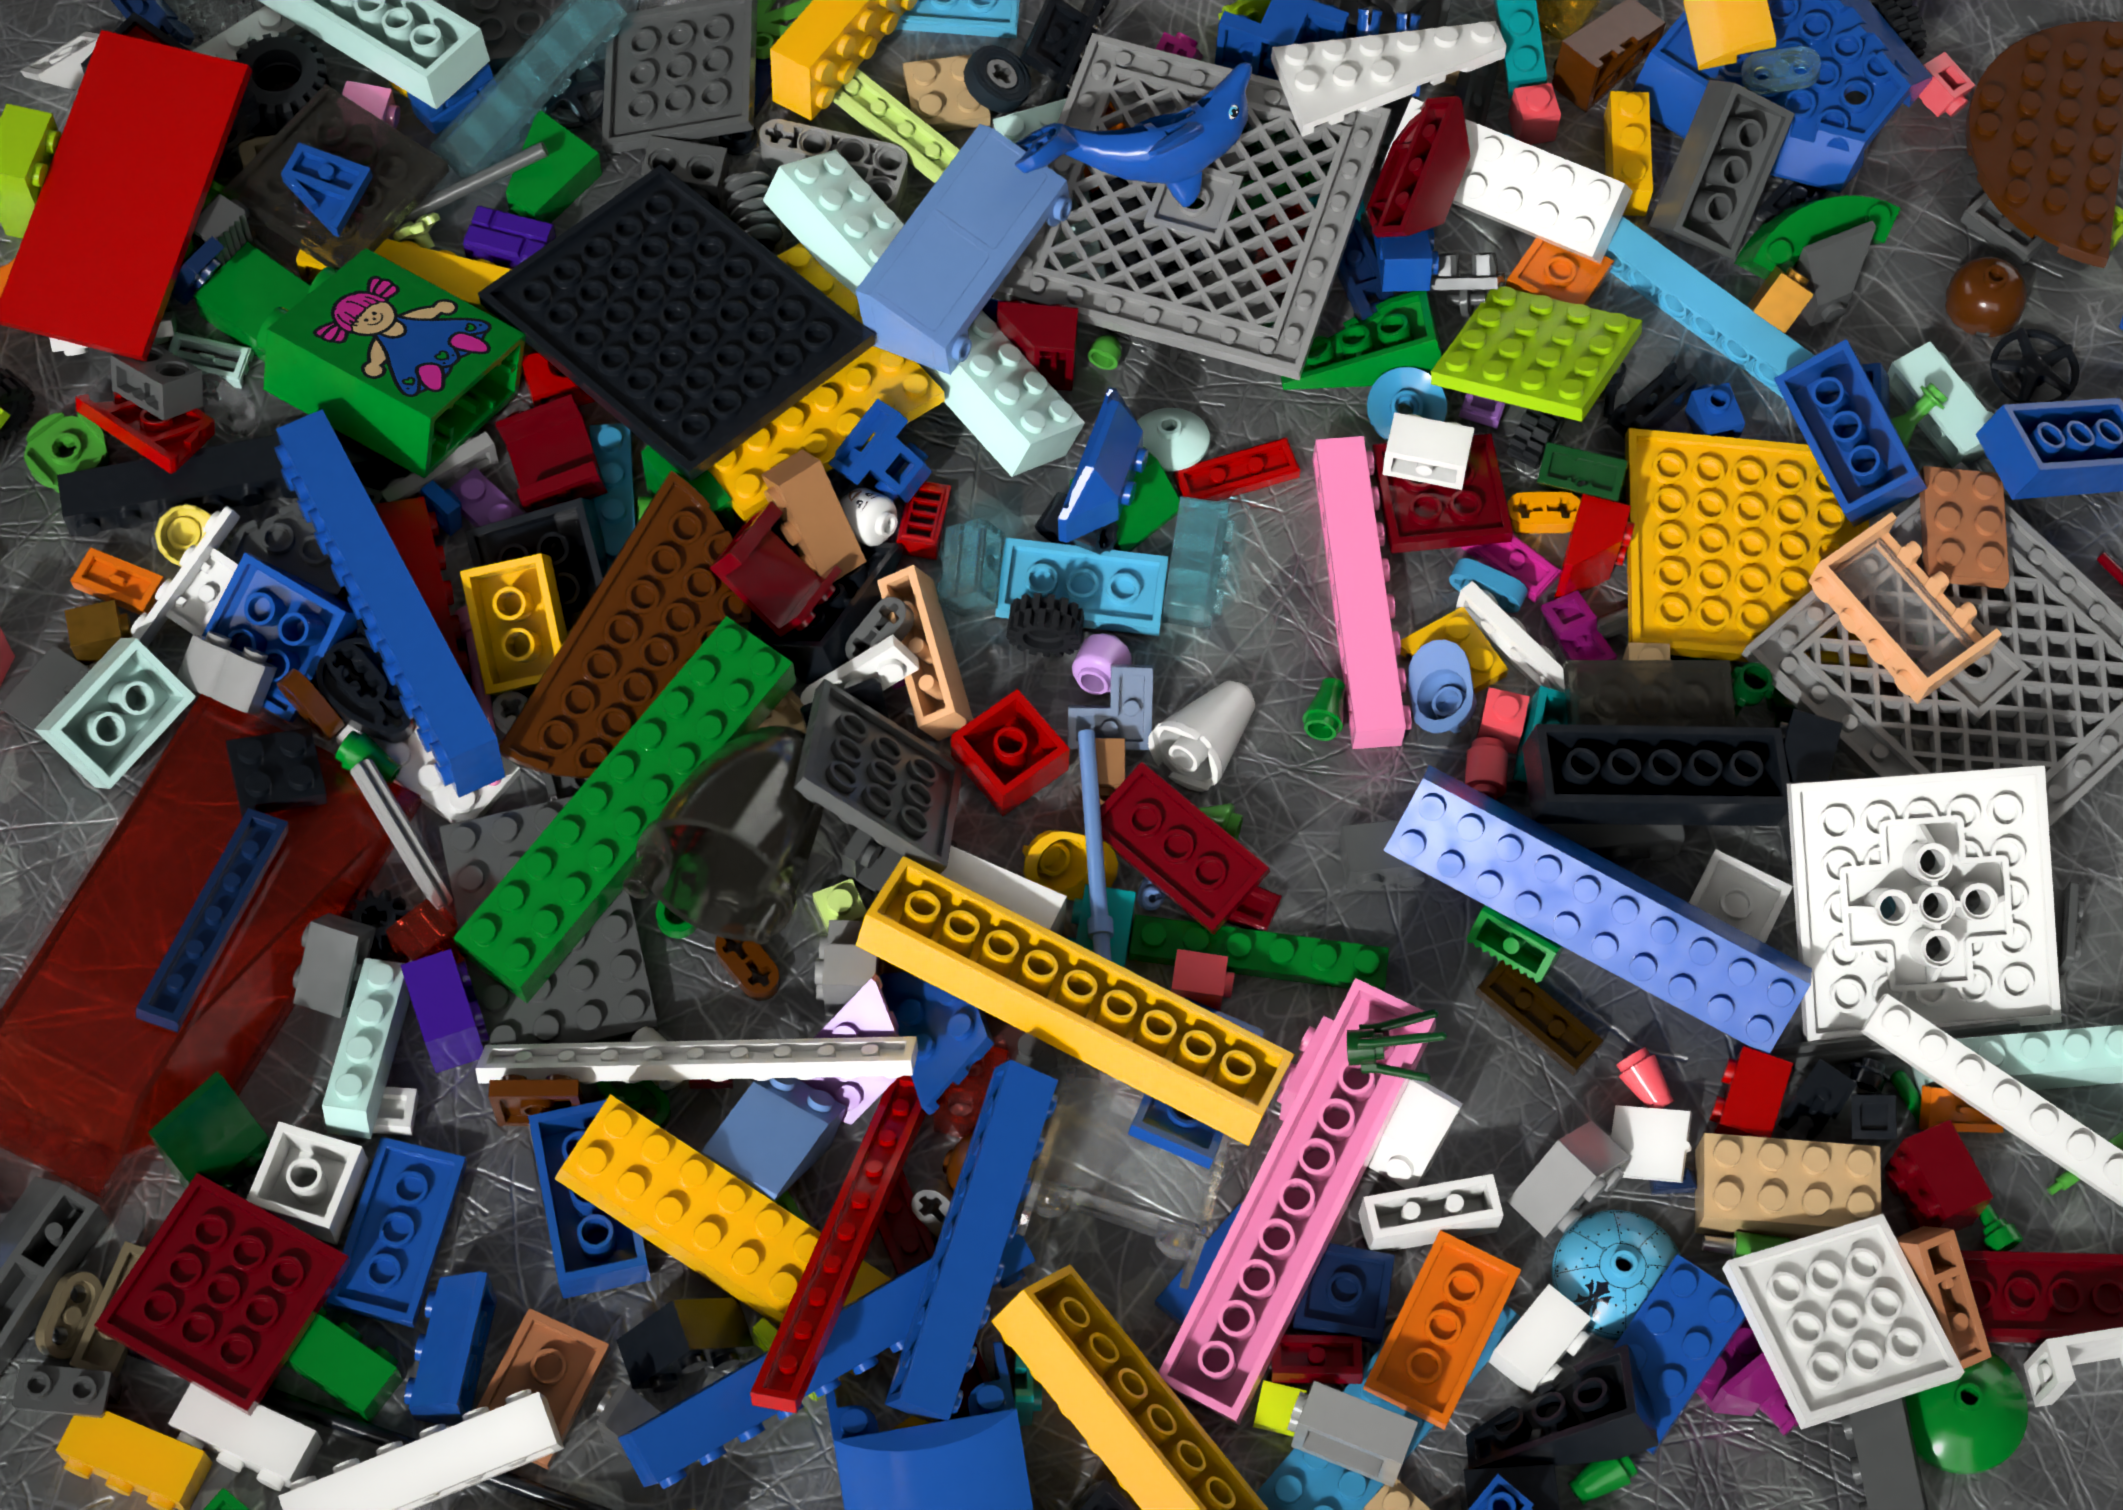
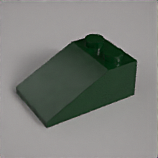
(211, 1136)

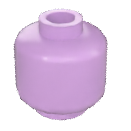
(1094, 662)

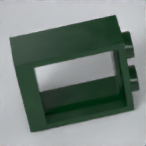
(1566, 466)

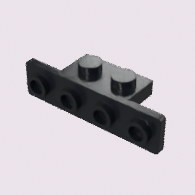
(1058, 43)

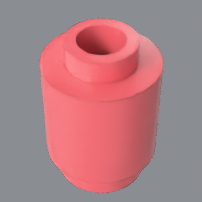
(1487, 766)

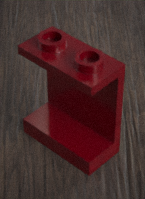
(551, 454)
(772, 575)

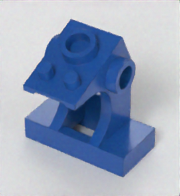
(885, 458)

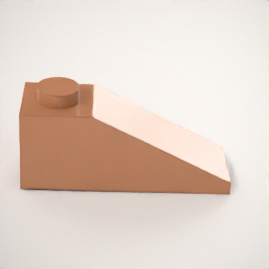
(1944, 1280)

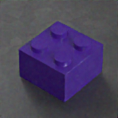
(446, 1009)

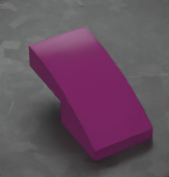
(1575, 629)

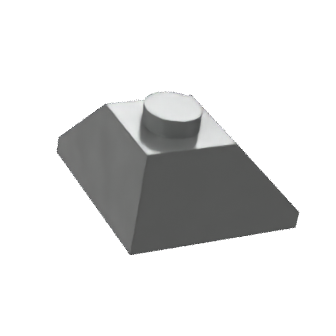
(1833, 271)

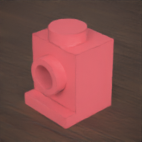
(1947, 87)

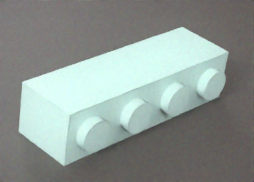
(366, 1050)

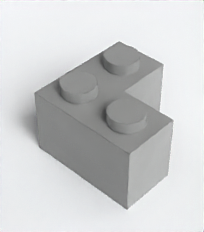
(842, 965)
(1569, 1173)

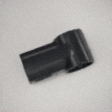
(1095, 541)

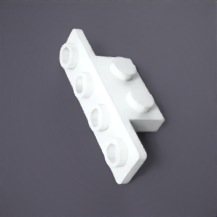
(196, 587)

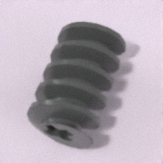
(746, 207)

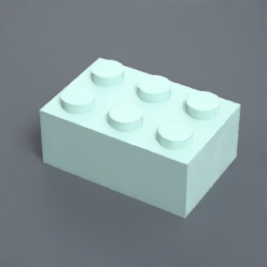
(115, 713)

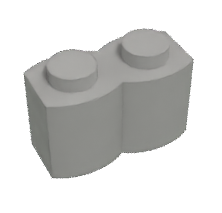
(226, 673)

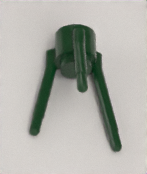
(1368, 1045)

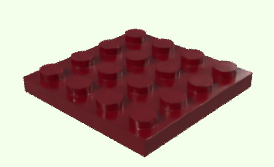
(223, 1294)

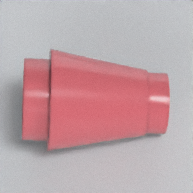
(1645, 1079)

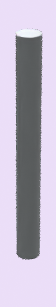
(479, 180)

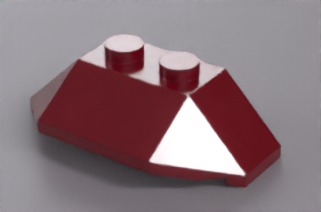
(1421, 171)

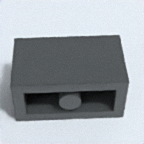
(331, 963)

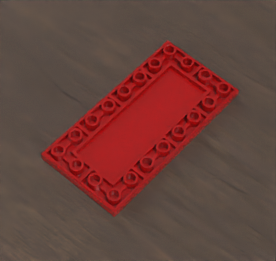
(123, 195)

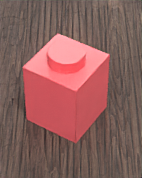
(1534, 114)
(1503, 717)
(1202, 977)

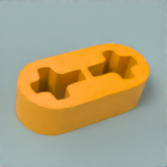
(1543, 512)

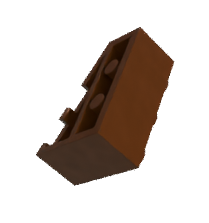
(1605, 52)

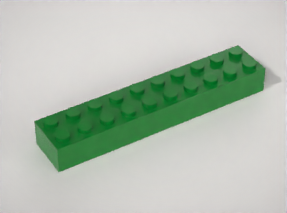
(592, 842)

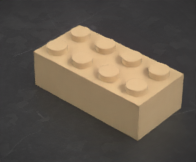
(1783, 1185)

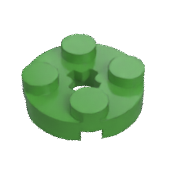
(59, 430)

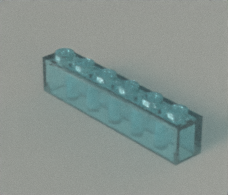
(527, 83)

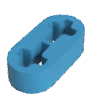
(1506, 589)

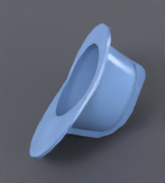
(1441, 687)

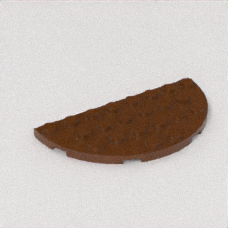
(2052, 135)
(629, 638)

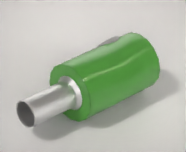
(1742, 1243)

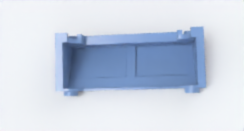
(958, 250)

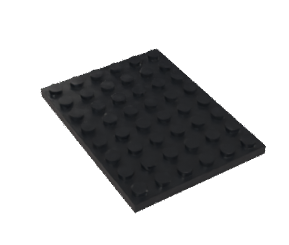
(676, 321)

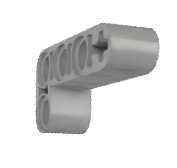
(791, 141)

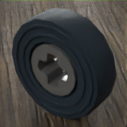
(997, 94)

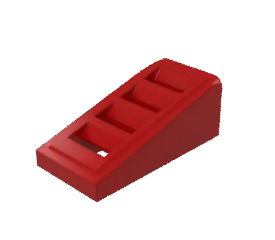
(918, 544)

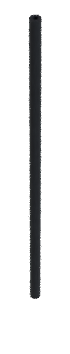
(383, 1436)

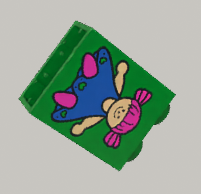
(391, 361)

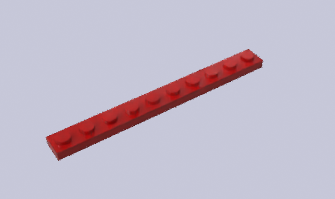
(839, 1250)

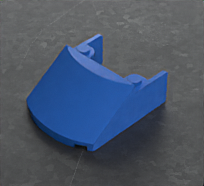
(939, 1464)

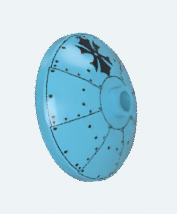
(1588, 1273)

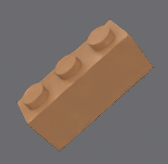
(812, 515)

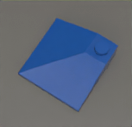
(283, 619)

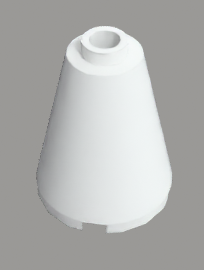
(1203, 736)

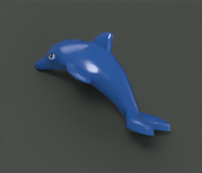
(1158, 150)

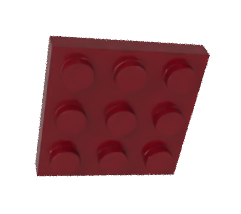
(1441, 517)

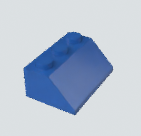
(451, 1348)

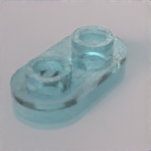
(1780, 68)

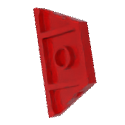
(162, 442)

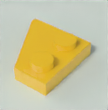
(1461, 629)

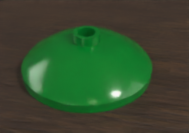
(1974, 1436)

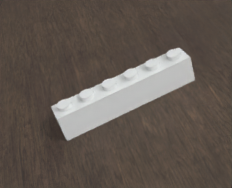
(438, 1462)

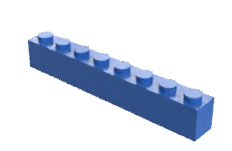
(972, 1243)

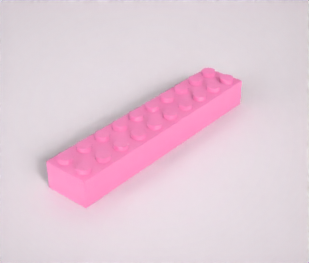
(1290, 1212)

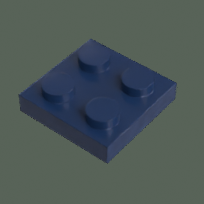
(1347, 1294)

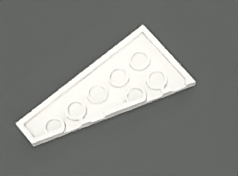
(1373, 70)

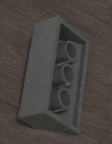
(1721, 168)

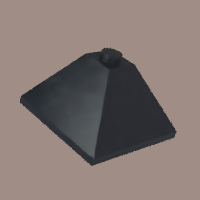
(563, 531)

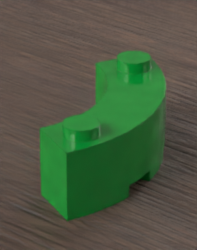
(1803, 224)

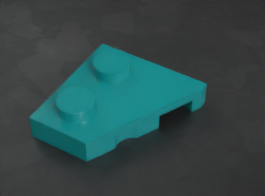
(1026, 1393)

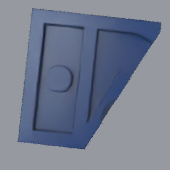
(326, 184)

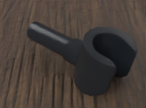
(1611, 390)

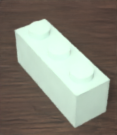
(1951, 428)

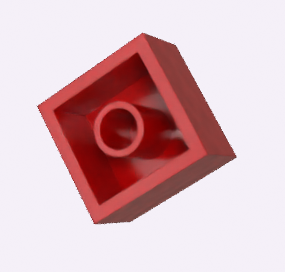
(1010, 752)

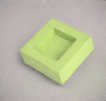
(839, 903)

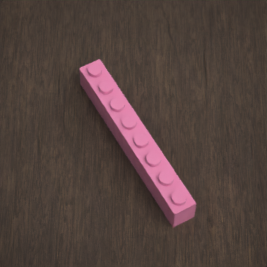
(1359, 593)

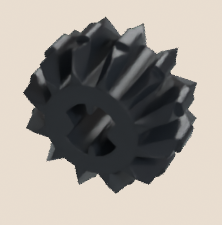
(375, 910)

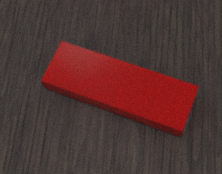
(1238, 472)

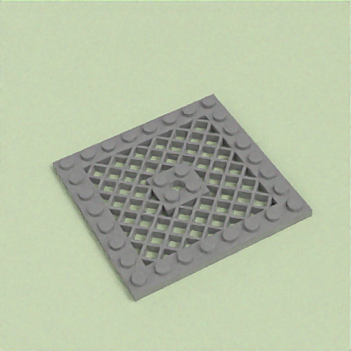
(1175, 321)
(1971, 698)

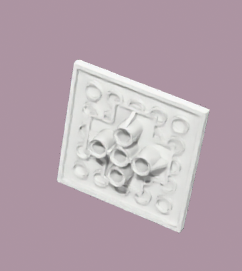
(1866, 843)

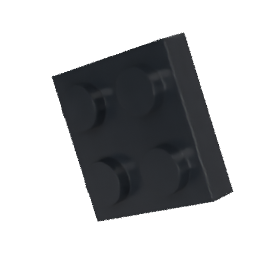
(276, 771)

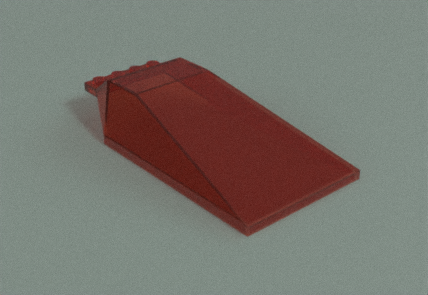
(74, 1059)

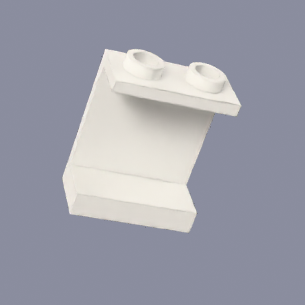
(2050, 1366)

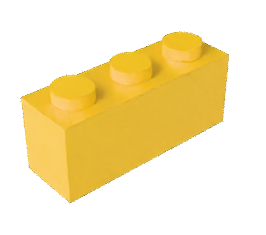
(1629, 146)
(134, 1460)

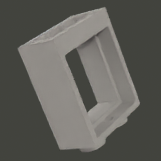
(1351, 1433)

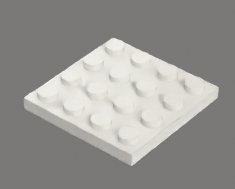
(1842, 1321)

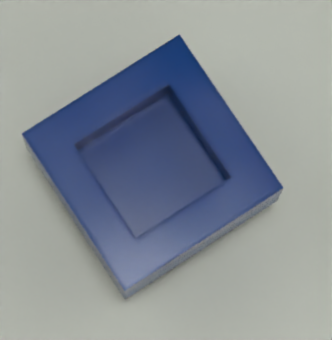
(446, 506)

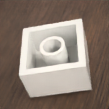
(309, 1180)

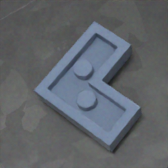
(1126, 716)

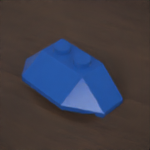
(1105, 471)

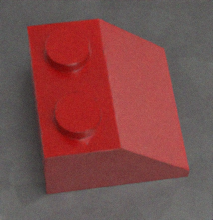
(1595, 544)

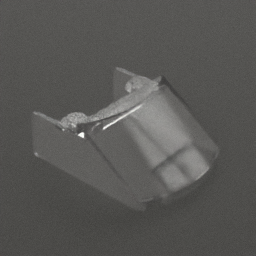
(1114, 1177)

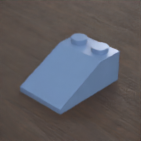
(775, 1134)

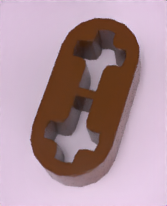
(310, 704)
(740, 969)

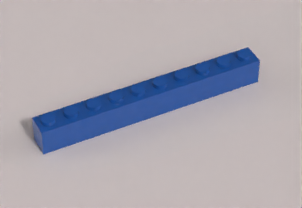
(724, 1408)

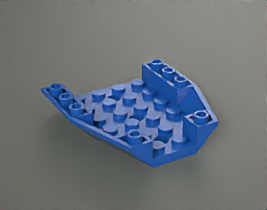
(1826, 132)

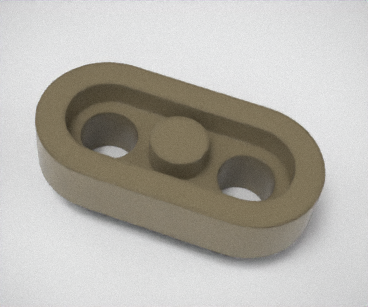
(67, 1316)

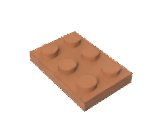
(1964, 526)
(549, 1361)

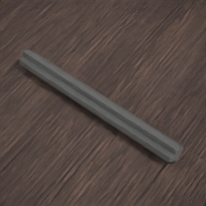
(1854, 1048)

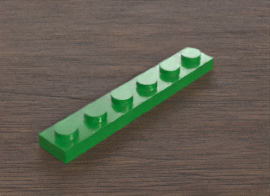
(1262, 952)

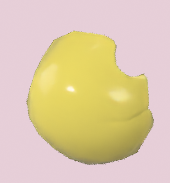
(179, 530)

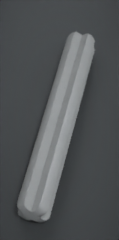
(402, 833)

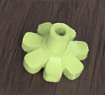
(418, 230)

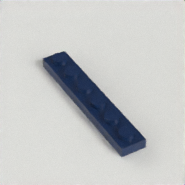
(212, 920)

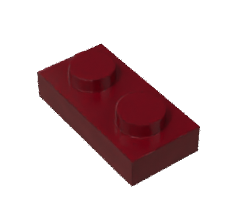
(1318, 1359)

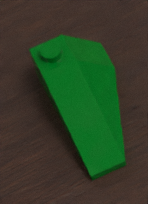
(1393, 337)

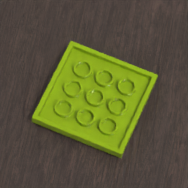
(1537, 352)

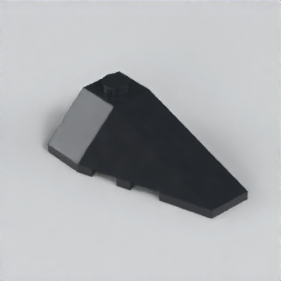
(823, 642)

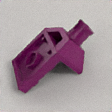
(1745, 1383)

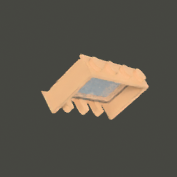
(1900, 610)

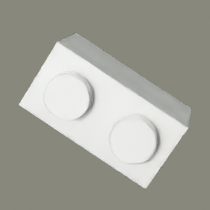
(1428, 450)
(1540, 1340)

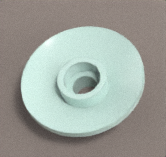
(1175, 437)

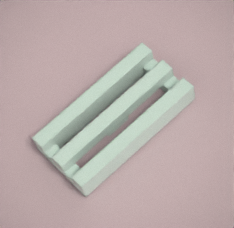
(228, 370)

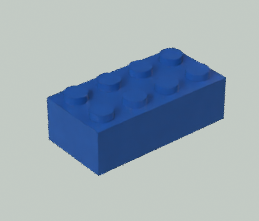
(1850, 433)
(2056, 447)
(587, 1244)

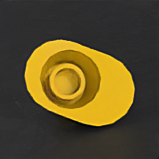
(1060, 862)

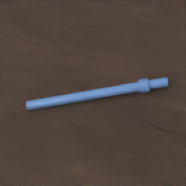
(1099, 924)

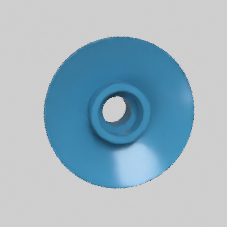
(1407, 387)

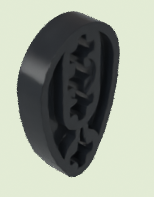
(347, 697)

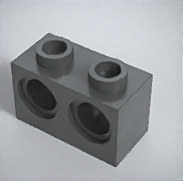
(689, 163)
(160, 385)

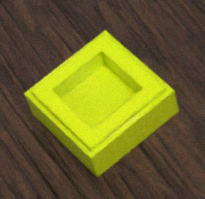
(1276, 1407)

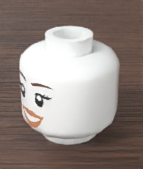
(870, 515)

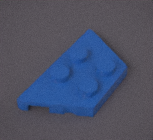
(947, 1032)

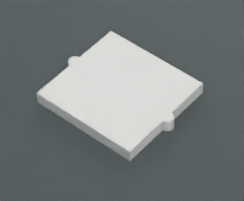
(1654, 1142)

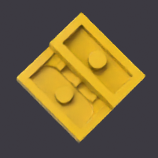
(1728, 29)

